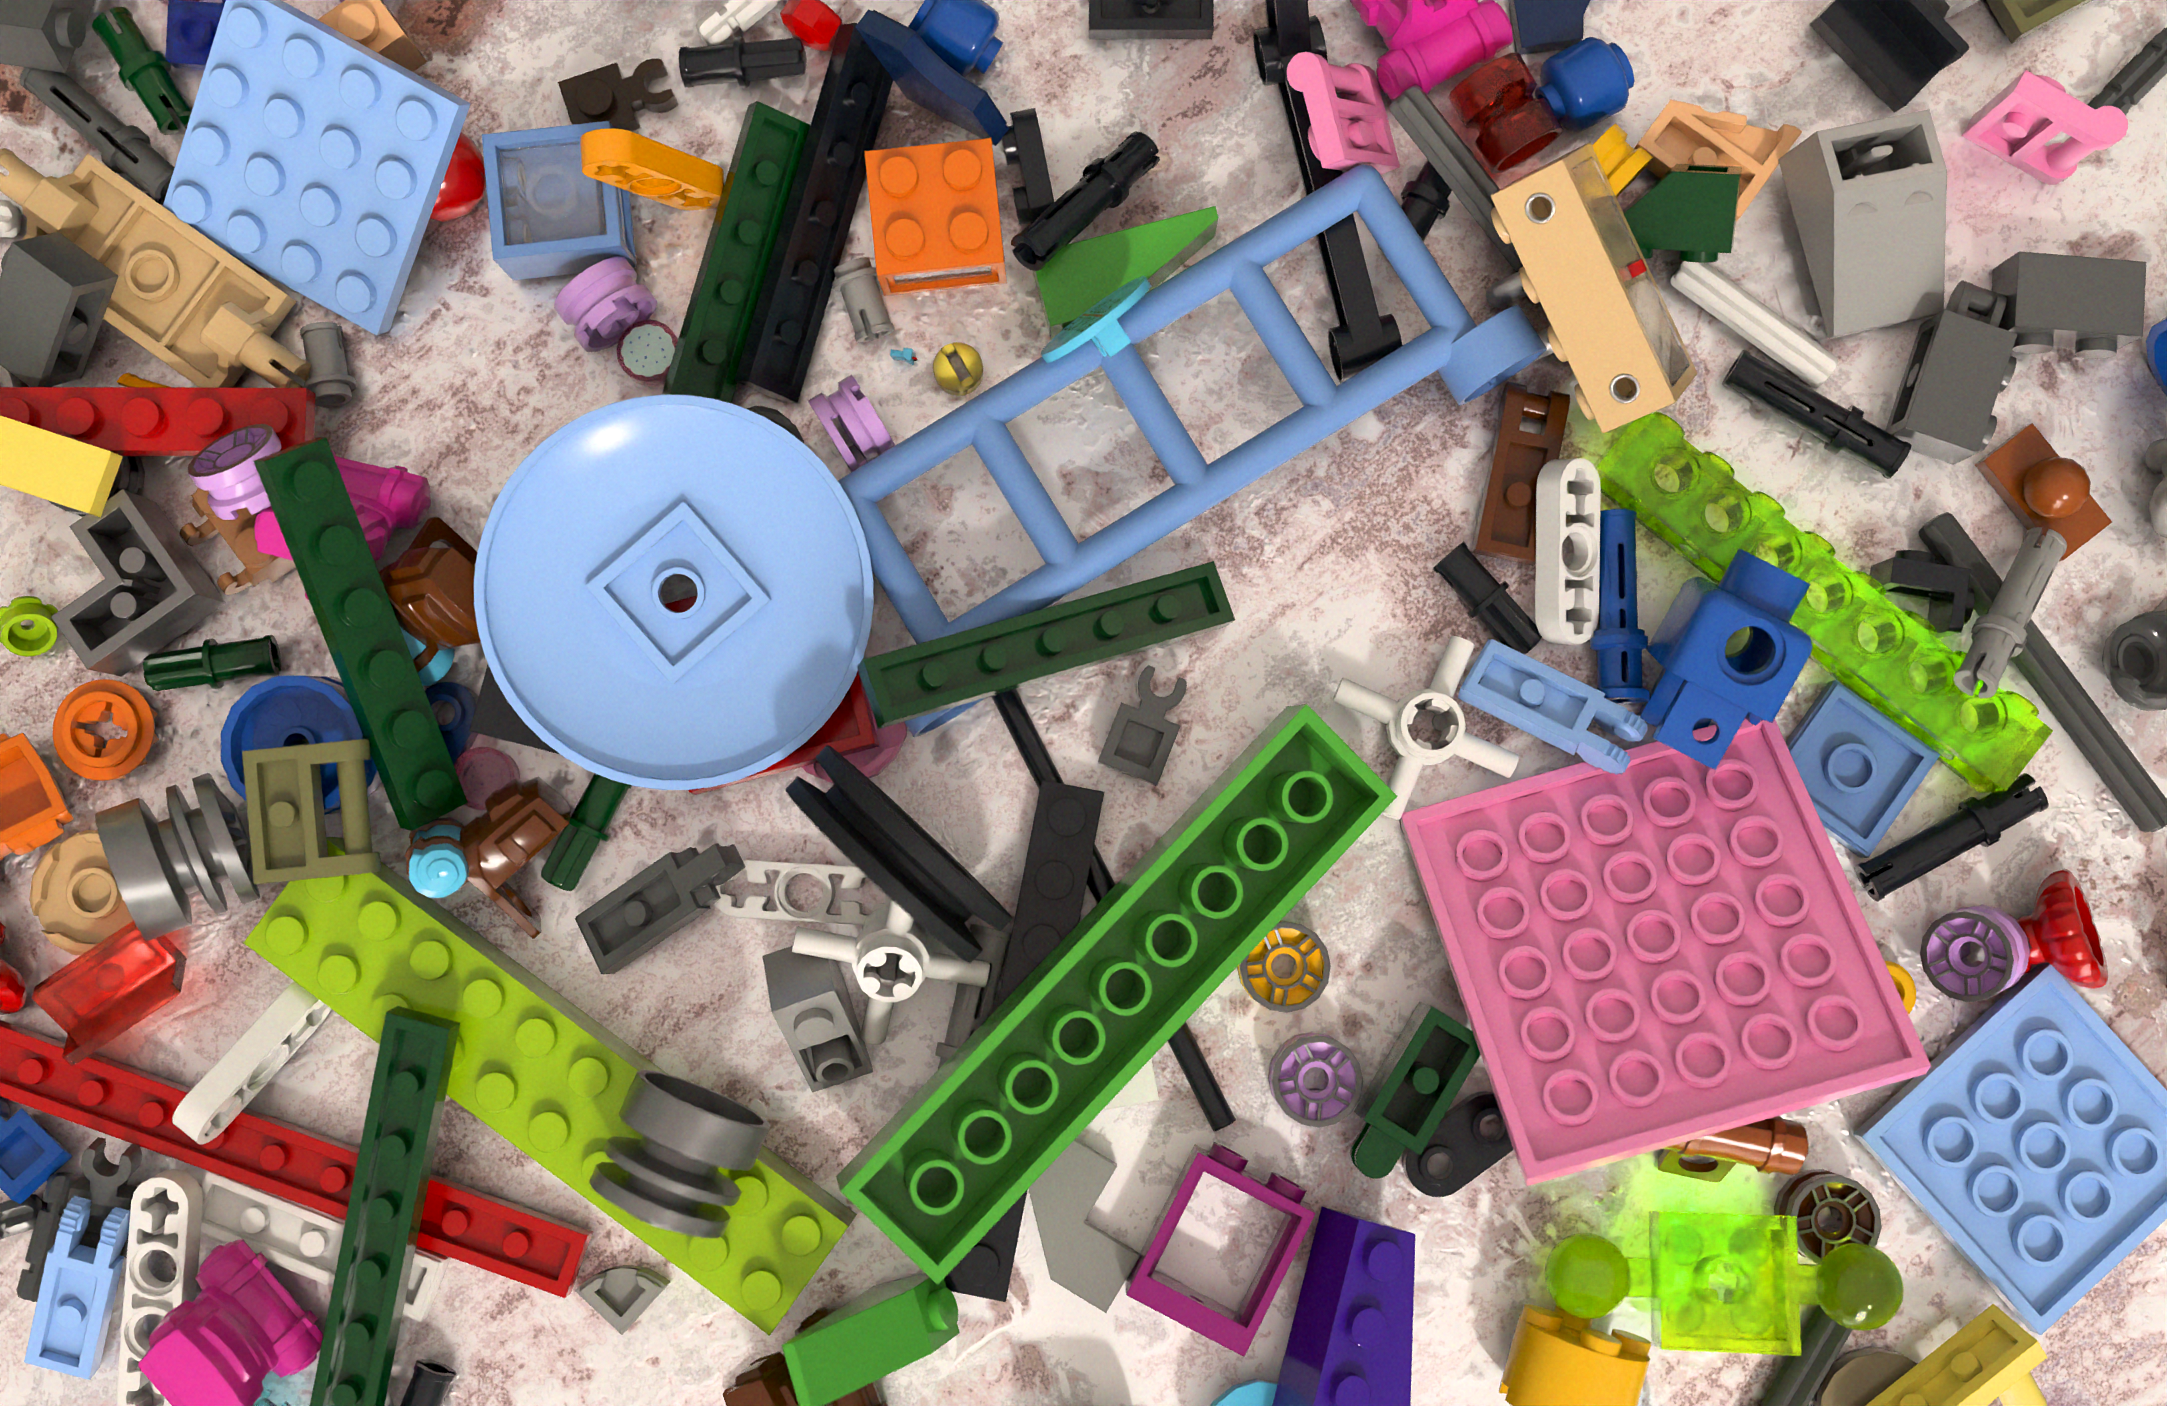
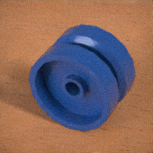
(287, 714)

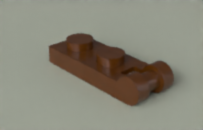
(1509, 498)

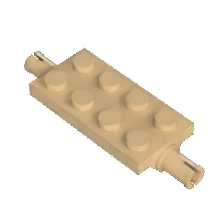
(173, 284)

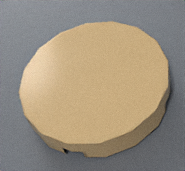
(77, 894)

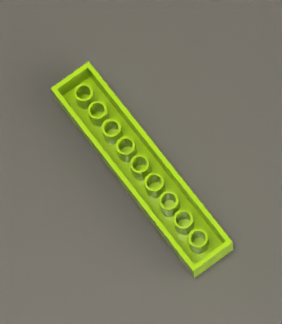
(535, 1070)

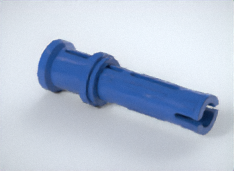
(1618, 638)

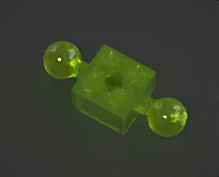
(1758, 1316)

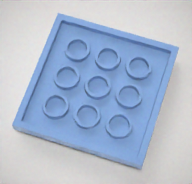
(314, 159)
(2032, 1147)

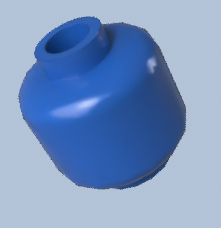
(959, 32)
(1586, 83)

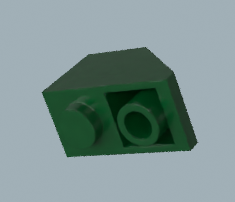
(1688, 212)

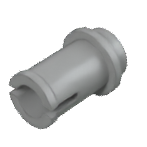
(863, 299)
(328, 364)

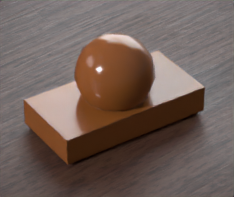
(2044, 488)

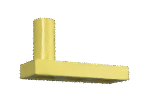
(56, 467)
(1973, 1368)

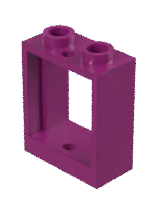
(1192, 1308)

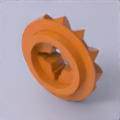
(83, 749)

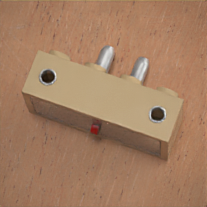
(1592, 288)

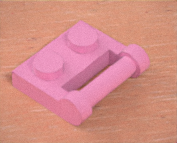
(2032, 114)
(1345, 129)

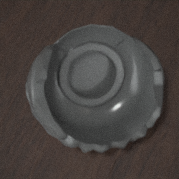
(2137, 661)

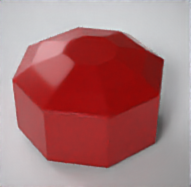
(811, 23)

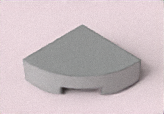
(622, 1293)

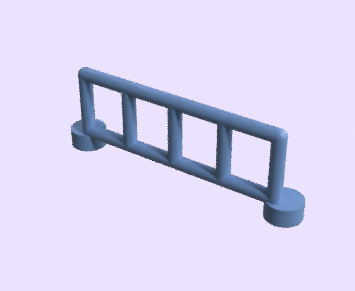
(1465, 356)

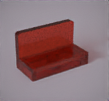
(111, 989)

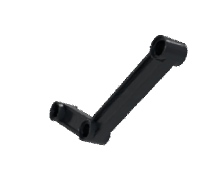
(1361, 333)

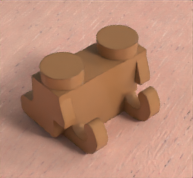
(241, 539)

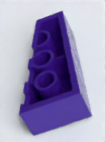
(1352, 1317)

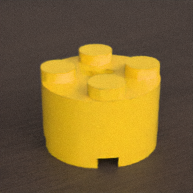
(1568, 1363)

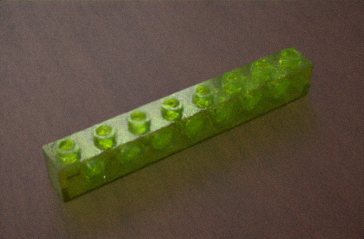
(2007, 722)

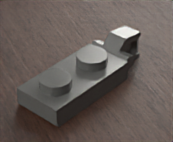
(656, 904)

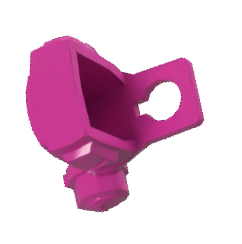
(1433, 39)
(380, 499)
(230, 1334)

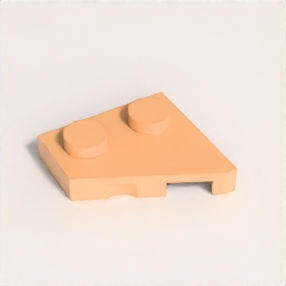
(1698, 137)

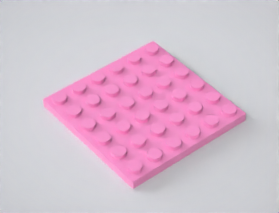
(1657, 951)

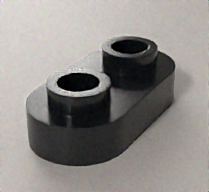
(1025, 146)
(1462, 1143)

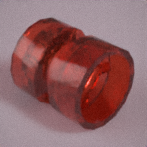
(1505, 113)

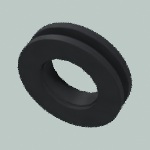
(898, 855)

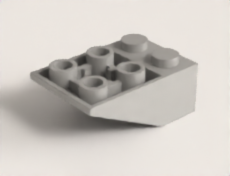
(1872, 220)

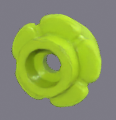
(28, 639)

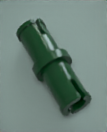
(143, 69)

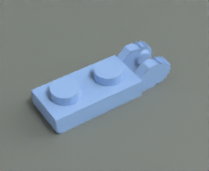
(1550, 706)
(77, 1293)

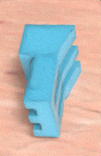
(906, 355)

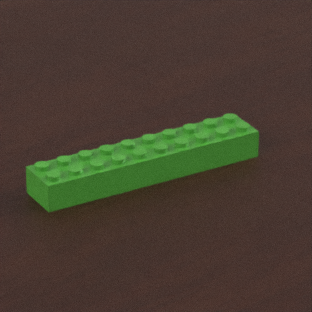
(1114, 991)

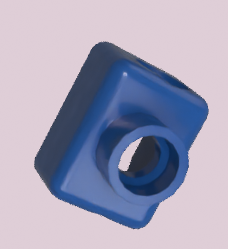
(1704, 682)

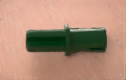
(212, 663)
(584, 832)

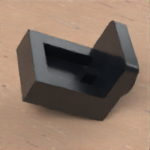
(1918, 576)

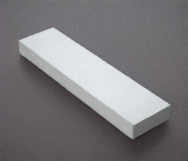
(300, 1237)

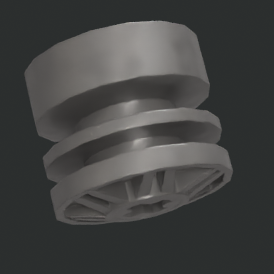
(175, 857)
(673, 1170)

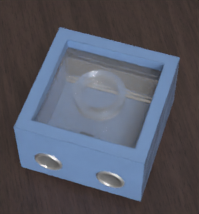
(545, 210)

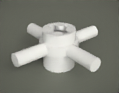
(1448, 720)
(881, 970)

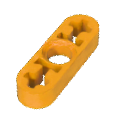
(651, 169)

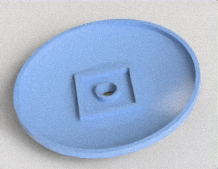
(579, 571)

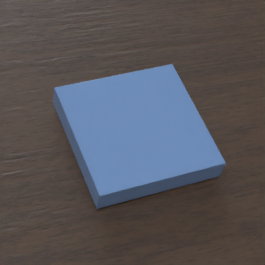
(1857, 766)

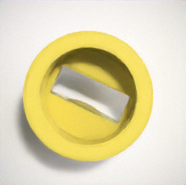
(945, 372)

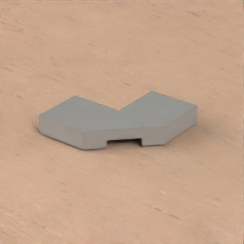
(1075, 1250)

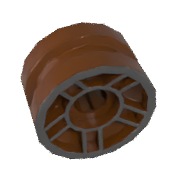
(1849, 1203)

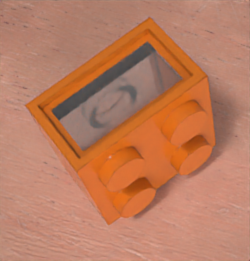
(935, 217)

